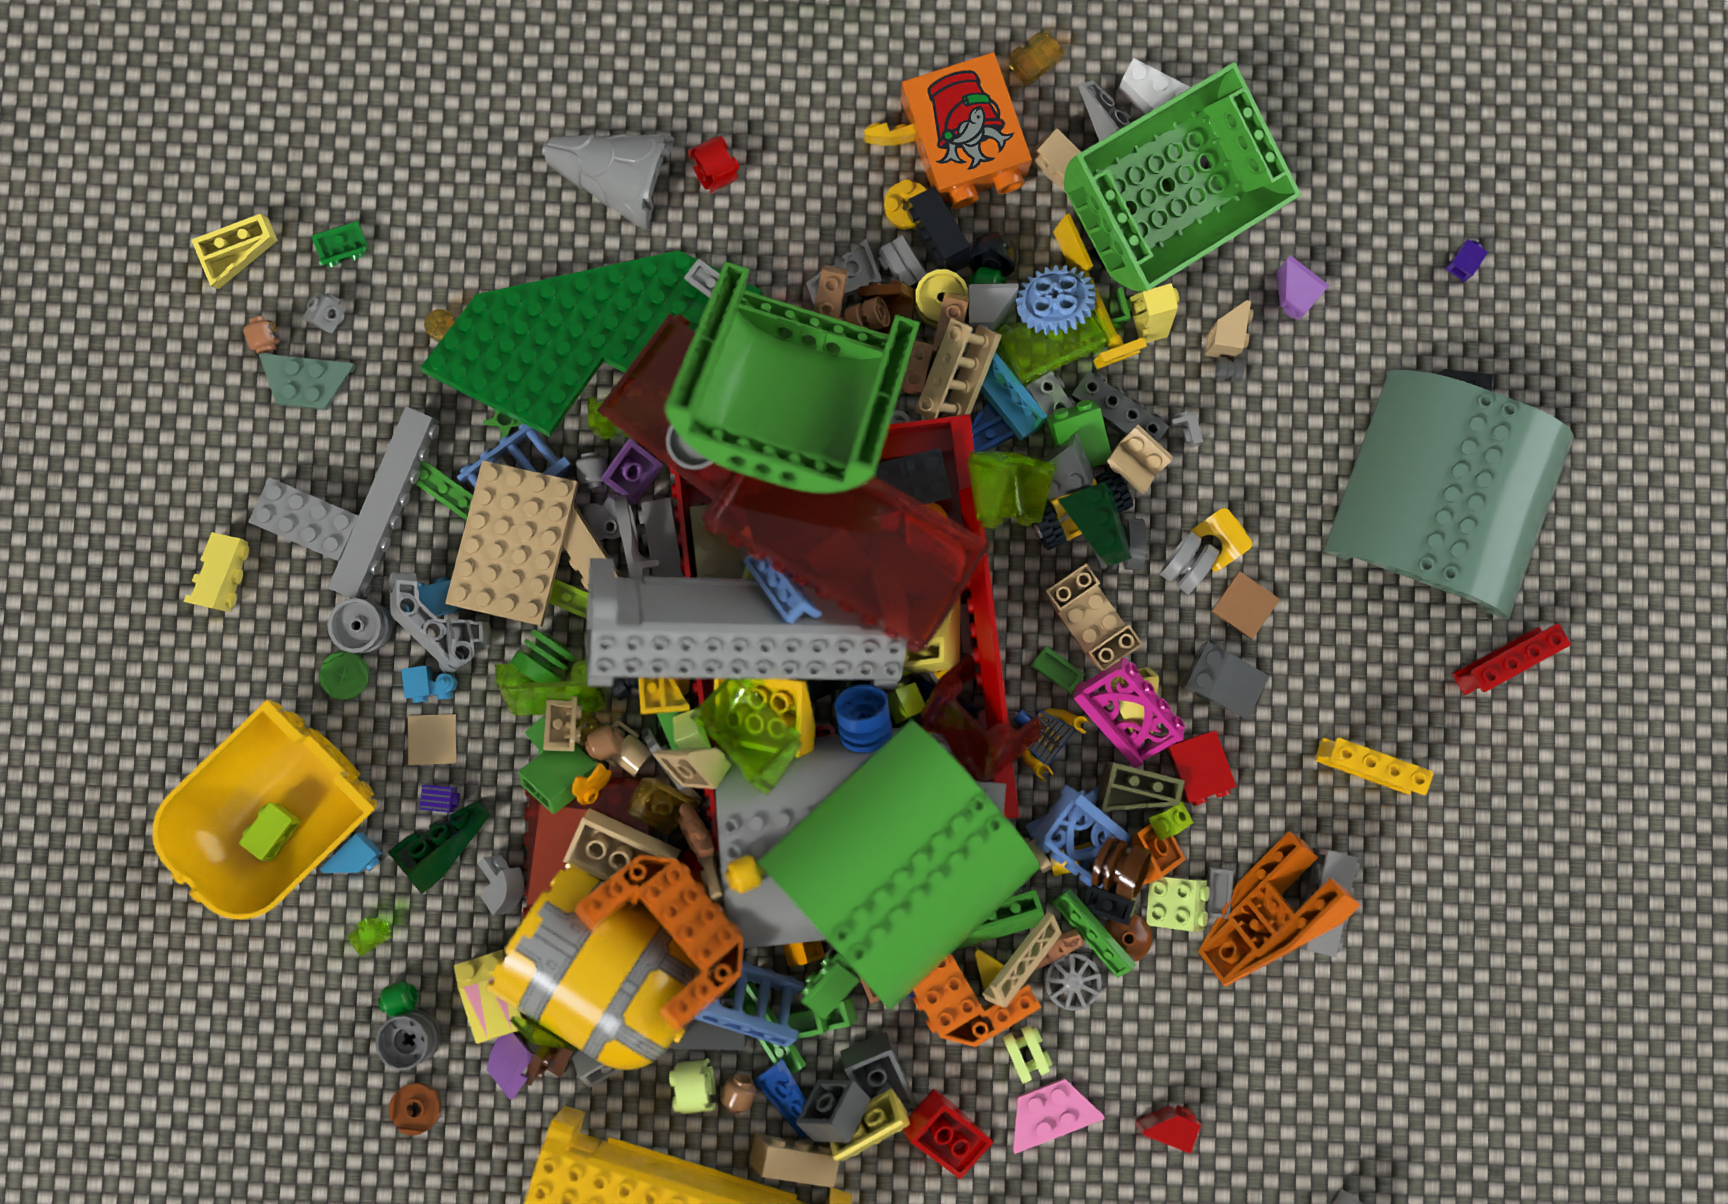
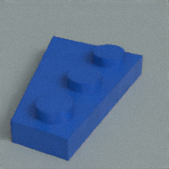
(783, 1093)

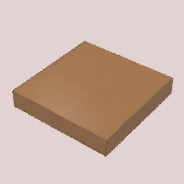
(1245, 605)

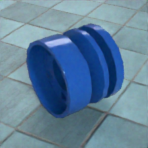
(863, 718)

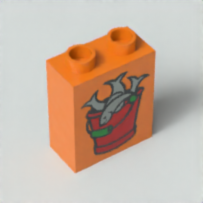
(966, 130)

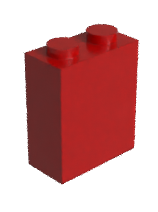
(1202, 767)

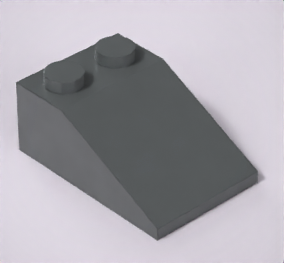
(1225, 680)
(877, 1069)

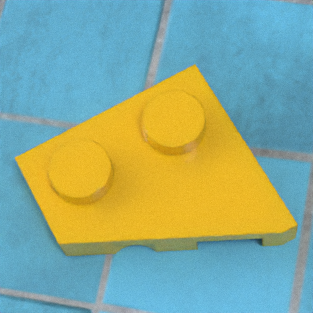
(660, 696)

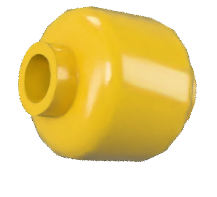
(744, 874)

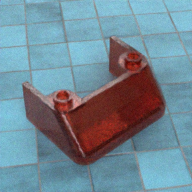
(978, 750)

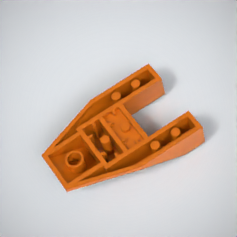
(1263, 922)

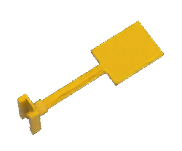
(1077, 256)

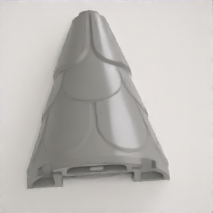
(613, 168)

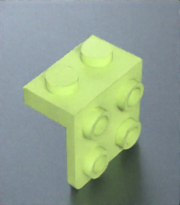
(1178, 904)

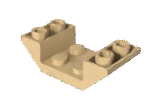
(1092, 619)

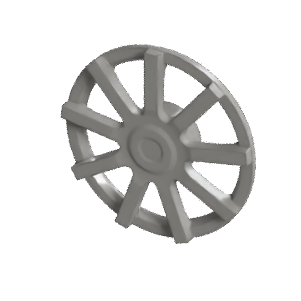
(1073, 982)

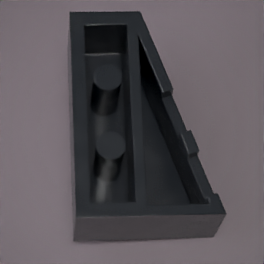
(939, 230)

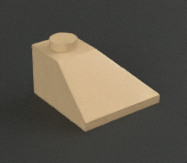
(695, 766)

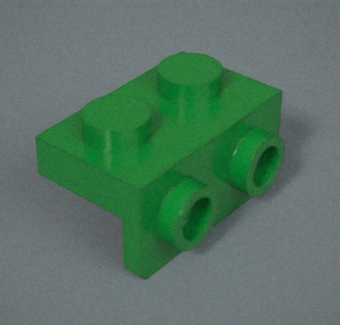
(340, 243)

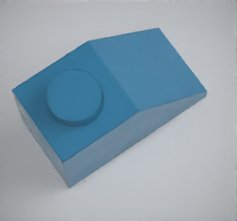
(354, 856)

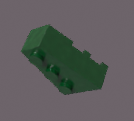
(1099, 521)

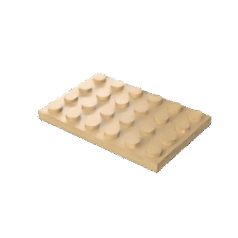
(512, 543)

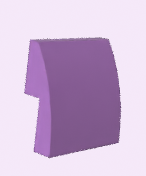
(508, 1061)

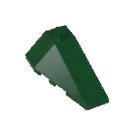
(431, 854)

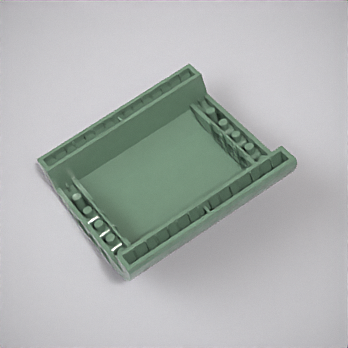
(1451, 487)

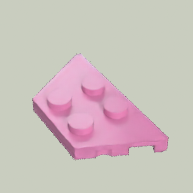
(1050, 1113)

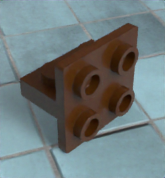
(546, 1059)

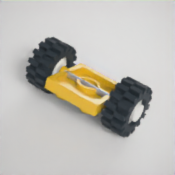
(1058, 526)

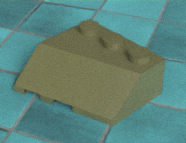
(713, 553)

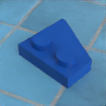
(990, 429)

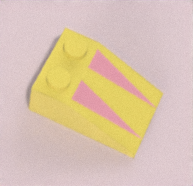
(486, 1013)

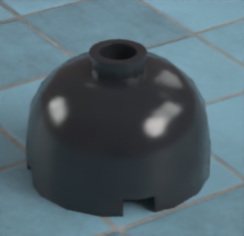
(994, 252)

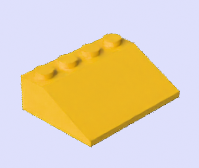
(790, 703)

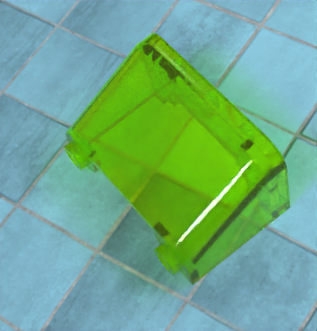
(1035, 354)
(1009, 487)
(530, 698)
(749, 732)

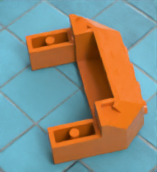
(688, 917)
(957, 1012)

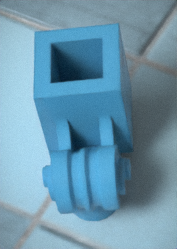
(419, 684)

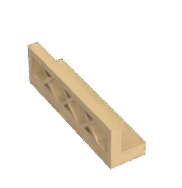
(1023, 961)

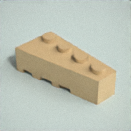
(1053, 155)

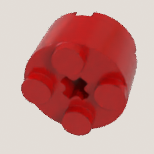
(713, 164)

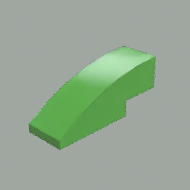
(810, 1023)

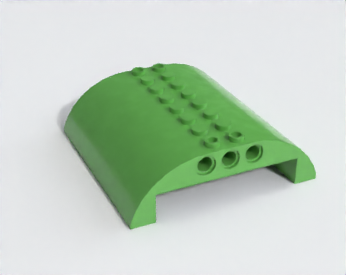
(788, 389)
(901, 863)

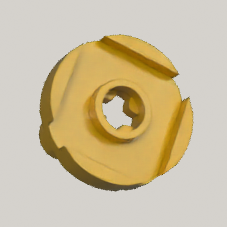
(893, 203)

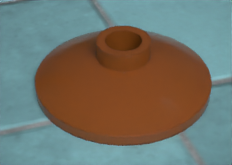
(1141, 936)

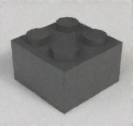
(833, 1111)

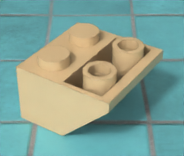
(1229, 334)

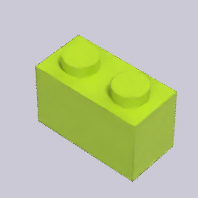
(269, 831)

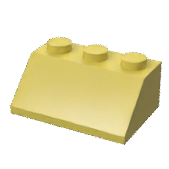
(881, 1119)

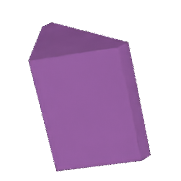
(632, 471)

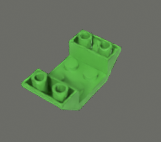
(829, 985)

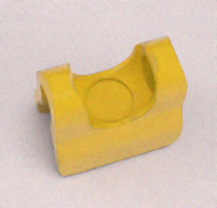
(1230, 534)

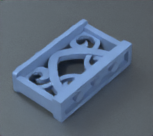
(1075, 806)

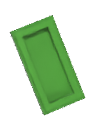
(1057, 669)

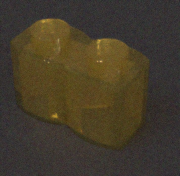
(1036, 58)

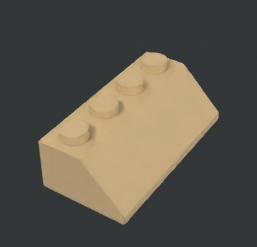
(606, 845)

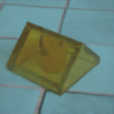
(658, 804)

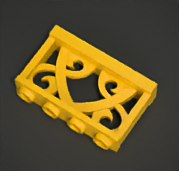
(1374, 766)

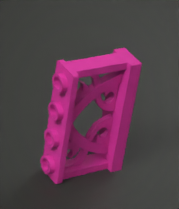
(1138, 692)

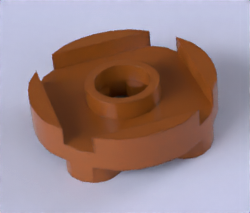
(403, 1117)

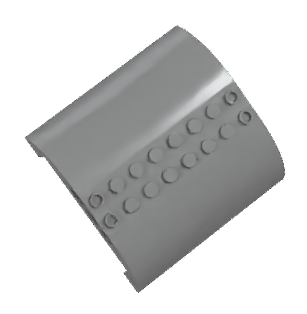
(756, 821)

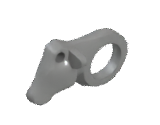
(637, 564)

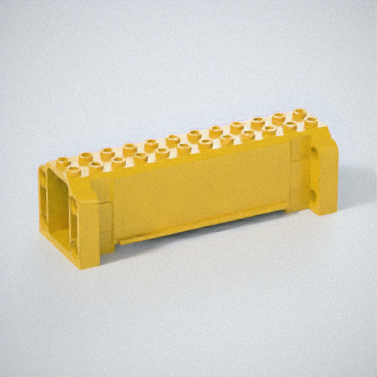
(598, 1171)

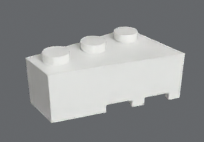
(1149, 87)

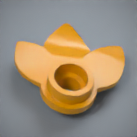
(588, 789)

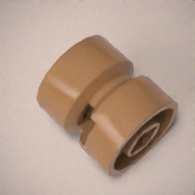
(871, 314)

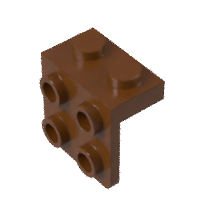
(897, 297)

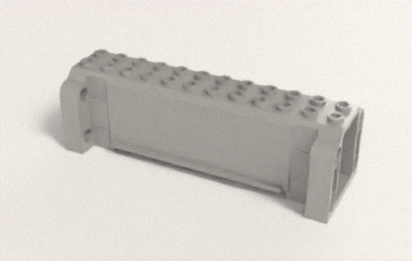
(724, 633)

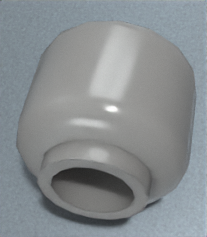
(591, 469)

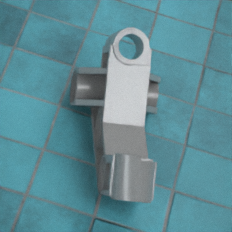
(453, 639)

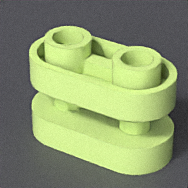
(1040, 1059)

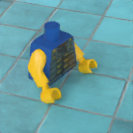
(1056, 730)

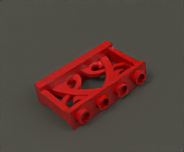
(1511, 659)

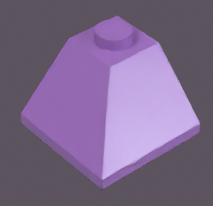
(1298, 288)

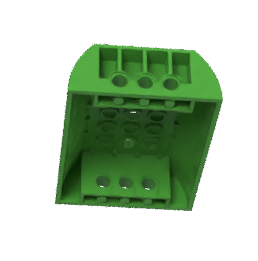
(1204, 206)

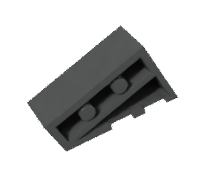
(1072, 468)

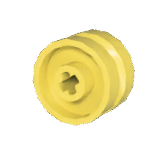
(933, 287)

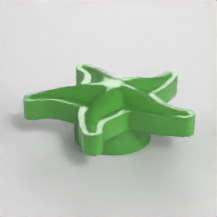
(503, 422)

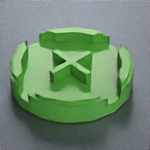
(344, 675)

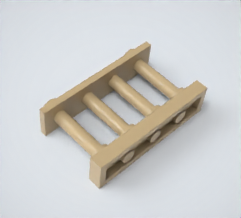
(971, 375)

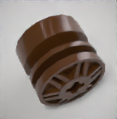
(1115, 865)

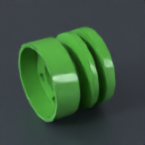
(543, 658)

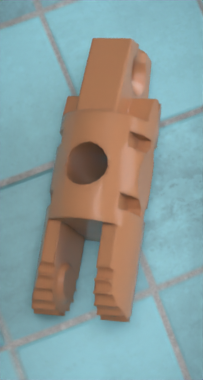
(695, 831)
(1063, 946)

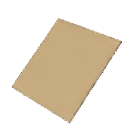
(432, 739)

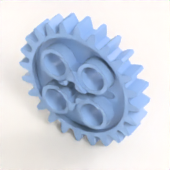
(1056, 300)

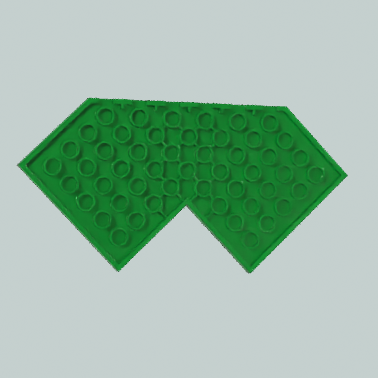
(544, 340)

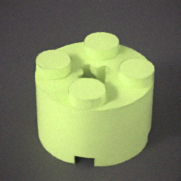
(693, 1086)

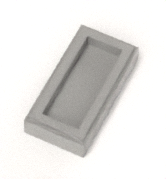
(1221, 889)

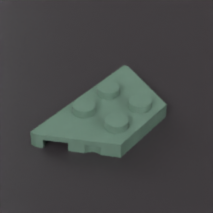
(304, 380)

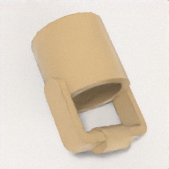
(633, 754)

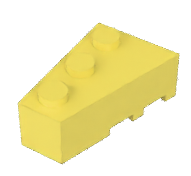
(233, 248)
(1154, 312)
(220, 573)

